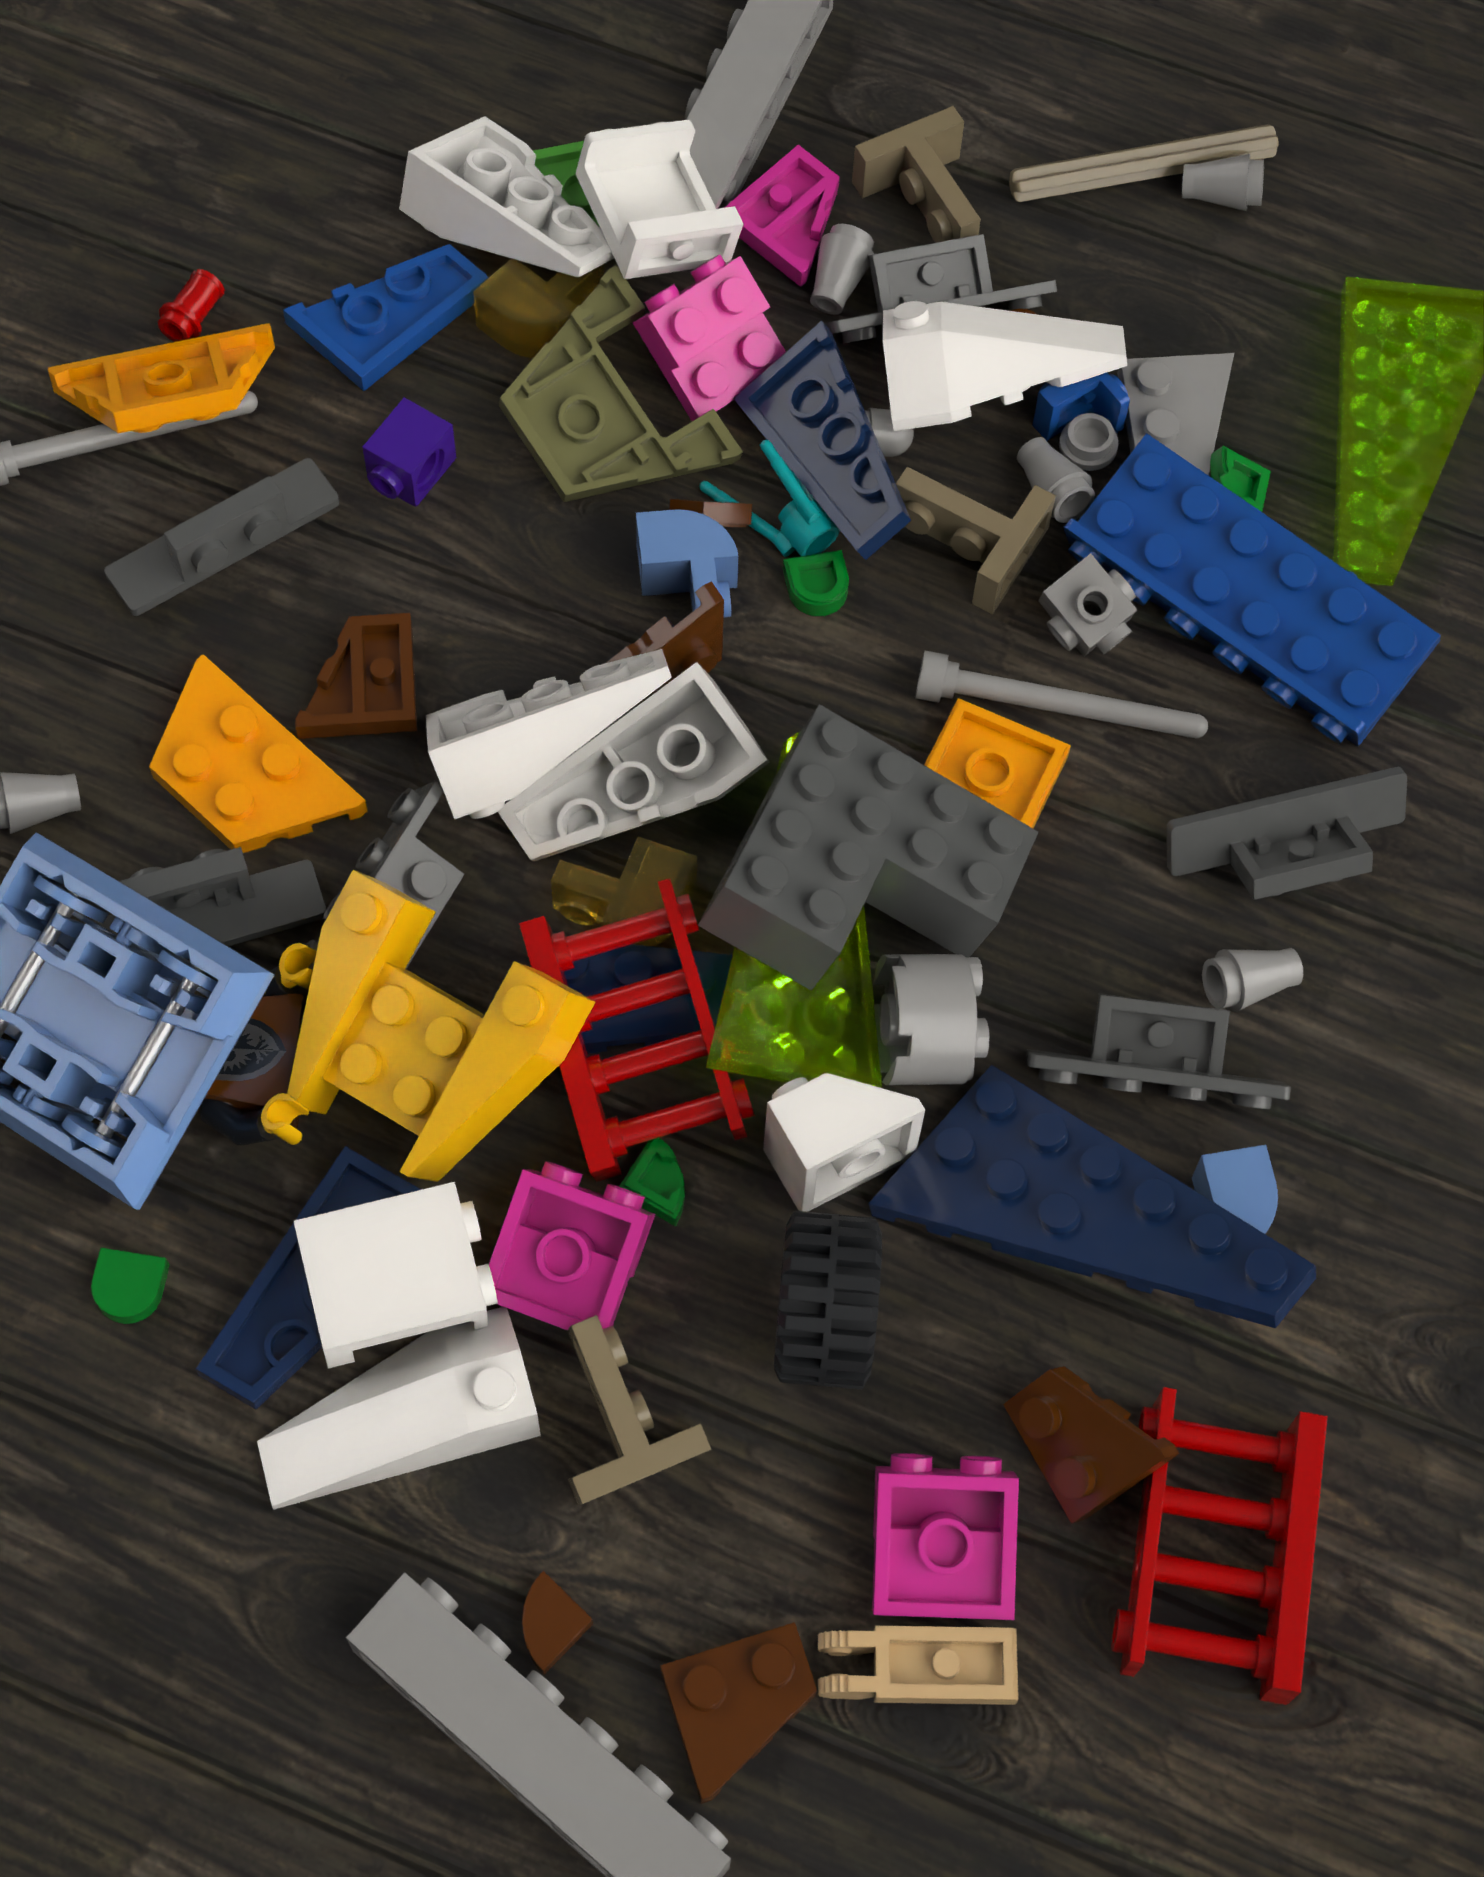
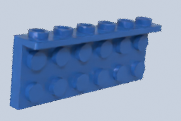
(1252, 591)

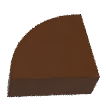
(725, 513)
(551, 1622)

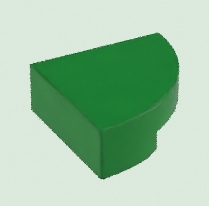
(1240, 476)
(659, 1179)

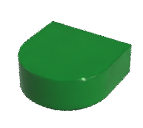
(817, 582)
(128, 1284)

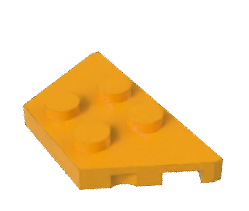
(166, 381)
(244, 767)

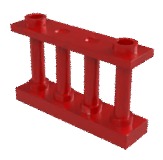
(589, 1076)
(1280, 1587)

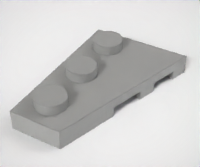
(1177, 402)

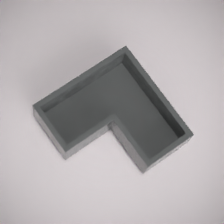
(859, 827)

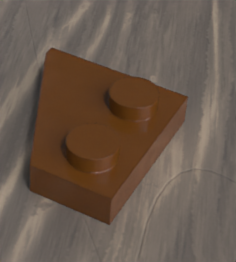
(690, 641)
(365, 682)
(1083, 1442)
(736, 1701)

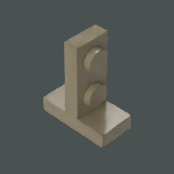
(916, 160)
(978, 531)
(624, 1417)

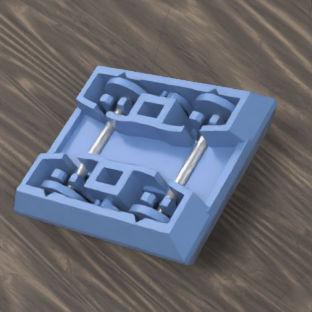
(109, 1018)

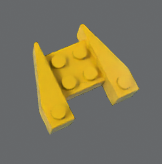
(414, 1045)

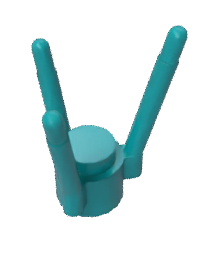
(803, 520)

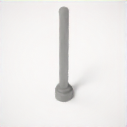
(93, 439)
(944, 678)

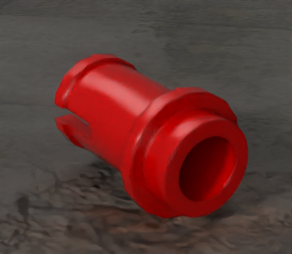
(184, 315)

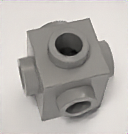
(1089, 585)

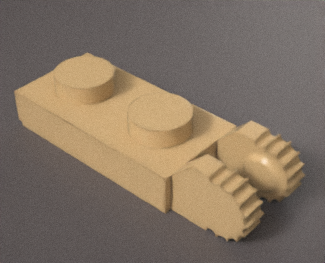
(926, 1665)

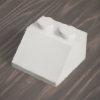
(837, 1135)

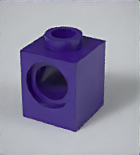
(409, 452)

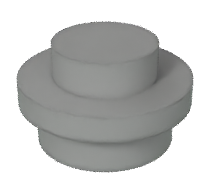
(1089, 441)

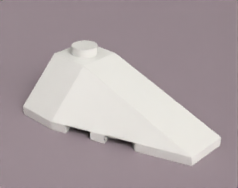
(489, 195)
(961, 355)
(500, 747)
(652, 763)
(416, 1409)

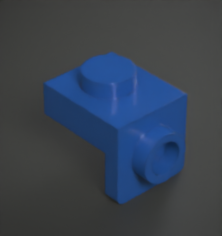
(1096, 395)

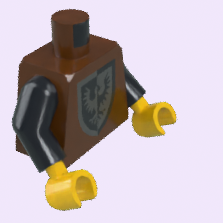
(251, 1089)

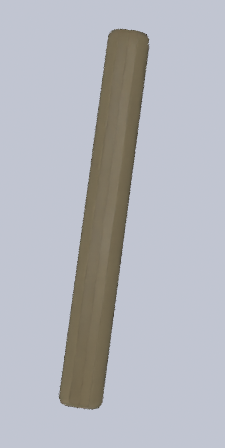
(1138, 163)

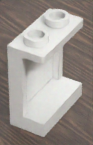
(654, 200)
(393, 1270)

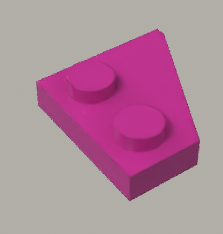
(788, 212)

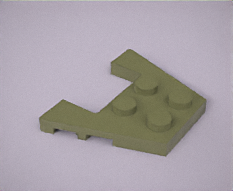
(585, 419)

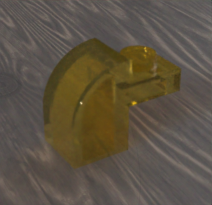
(524, 309)
(598, 898)

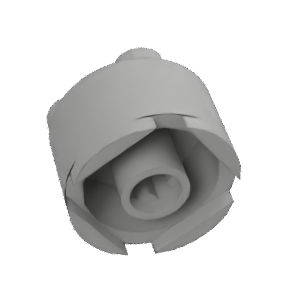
(929, 1018)

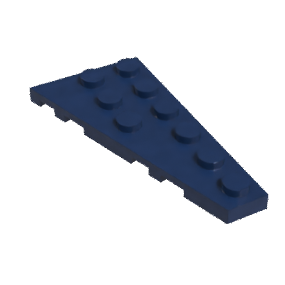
(1076, 1200)

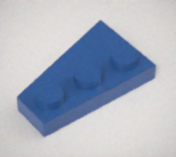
(385, 321)

